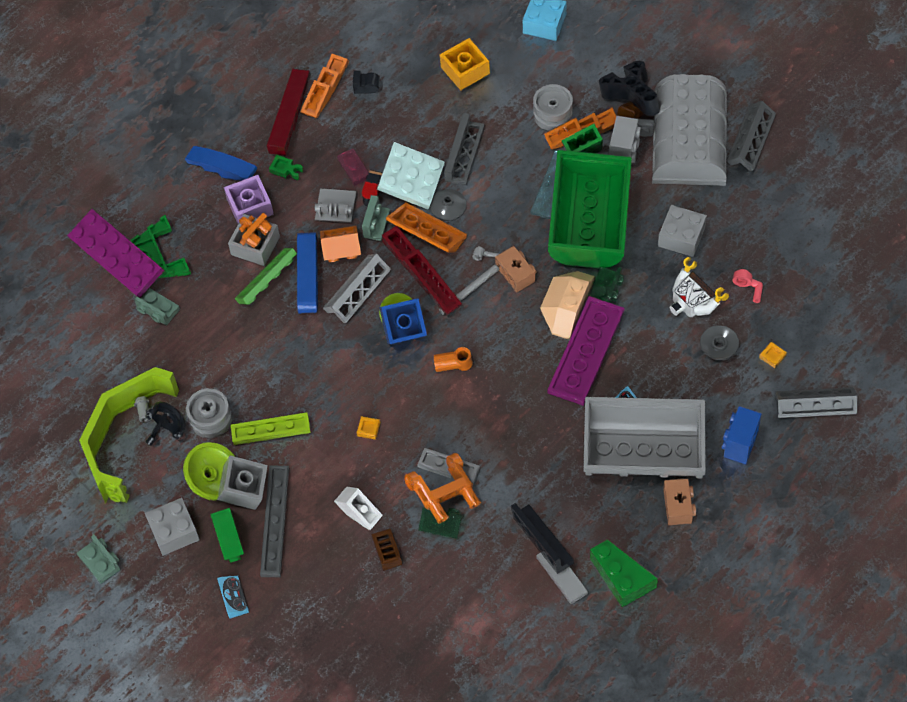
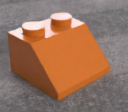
(340, 243)

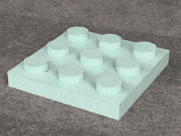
(410, 175)

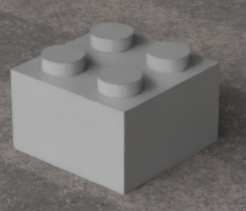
(625, 138)
(682, 230)
(261, 252)
(242, 482)
(172, 526)

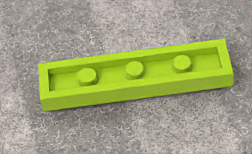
(270, 428)

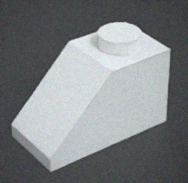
(358, 507)

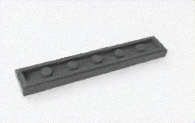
(274, 521)

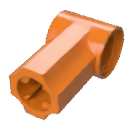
(452, 360)

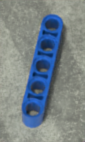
(307, 273)

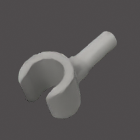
(479, 252)

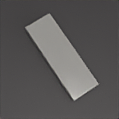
(436, 463)
(566, 581)

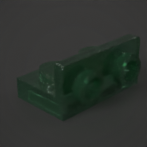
(607, 284)
(448, 528)

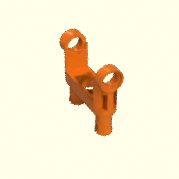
(432, 499)

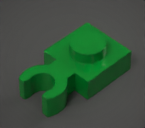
(283, 166)

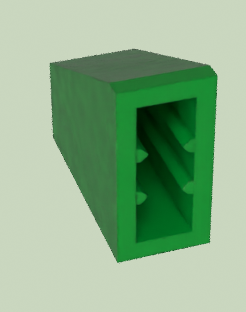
(586, 140)
(227, 535)

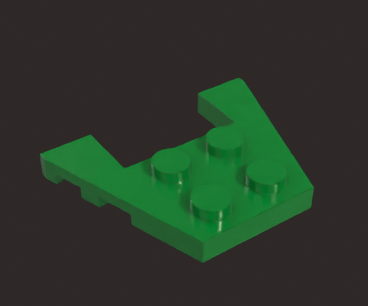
(148, 245)

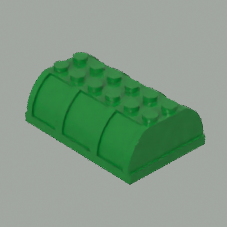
(589, 209)

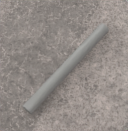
(476, 283)

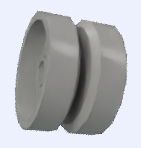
(552, 106)
(209, 413)

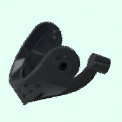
(176, 428)

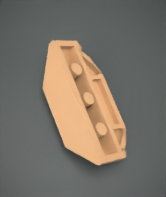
(565, 302)

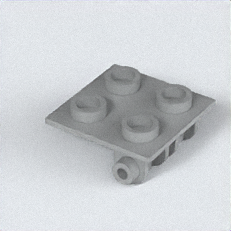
(335, 205)

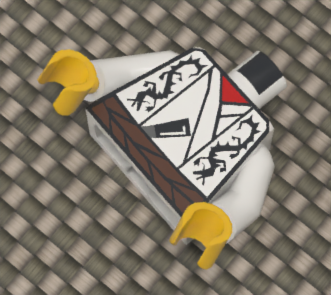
(693, 294)

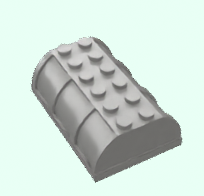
(690, 131)
(644, 436)

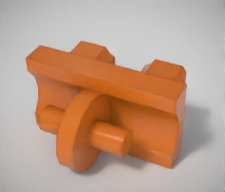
(260, 224)

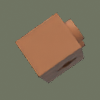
(515, 269)
(678, 512)

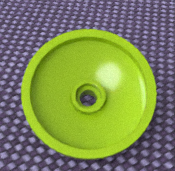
(204, 459)

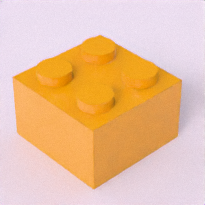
(464, 64)

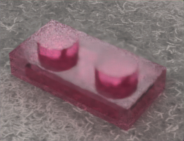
(353, 166)

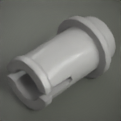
(141, 404)

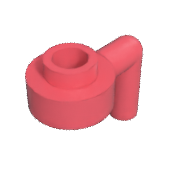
(743, 278)

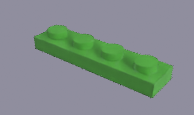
(270, 272)

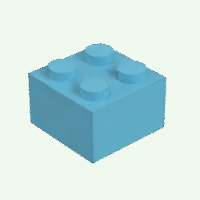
(544, 18)

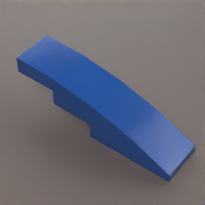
(221, 163)

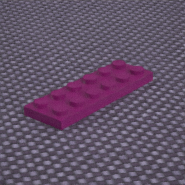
(115, 253)
(586, 350)

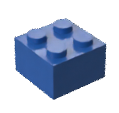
(403, 321)
(741, 435)

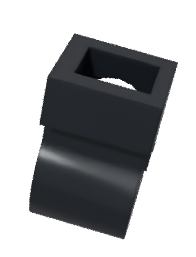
(365, 83)

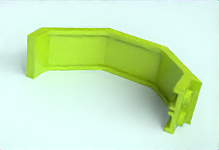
(110, 405)

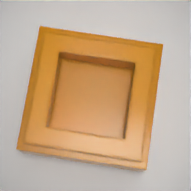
(772, 355)
(368, 427)

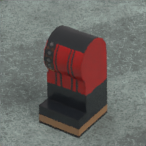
(370, 186)

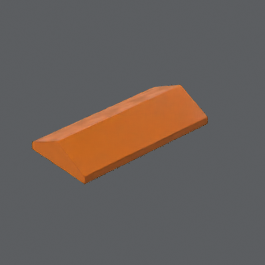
(427, 227)

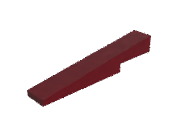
(288, 112)
(421, 270)

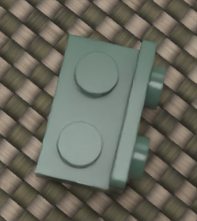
(375, 219)
(157, 307)
(99, 560)

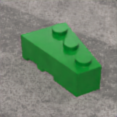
(622, 573)

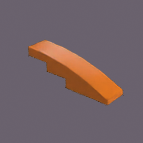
(324, 86)
(603, 122)

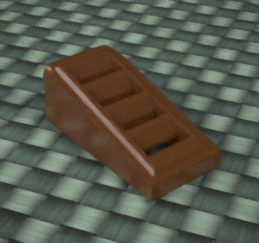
(629, 110)
(389, 562)

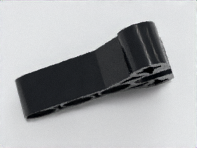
(631, 88)

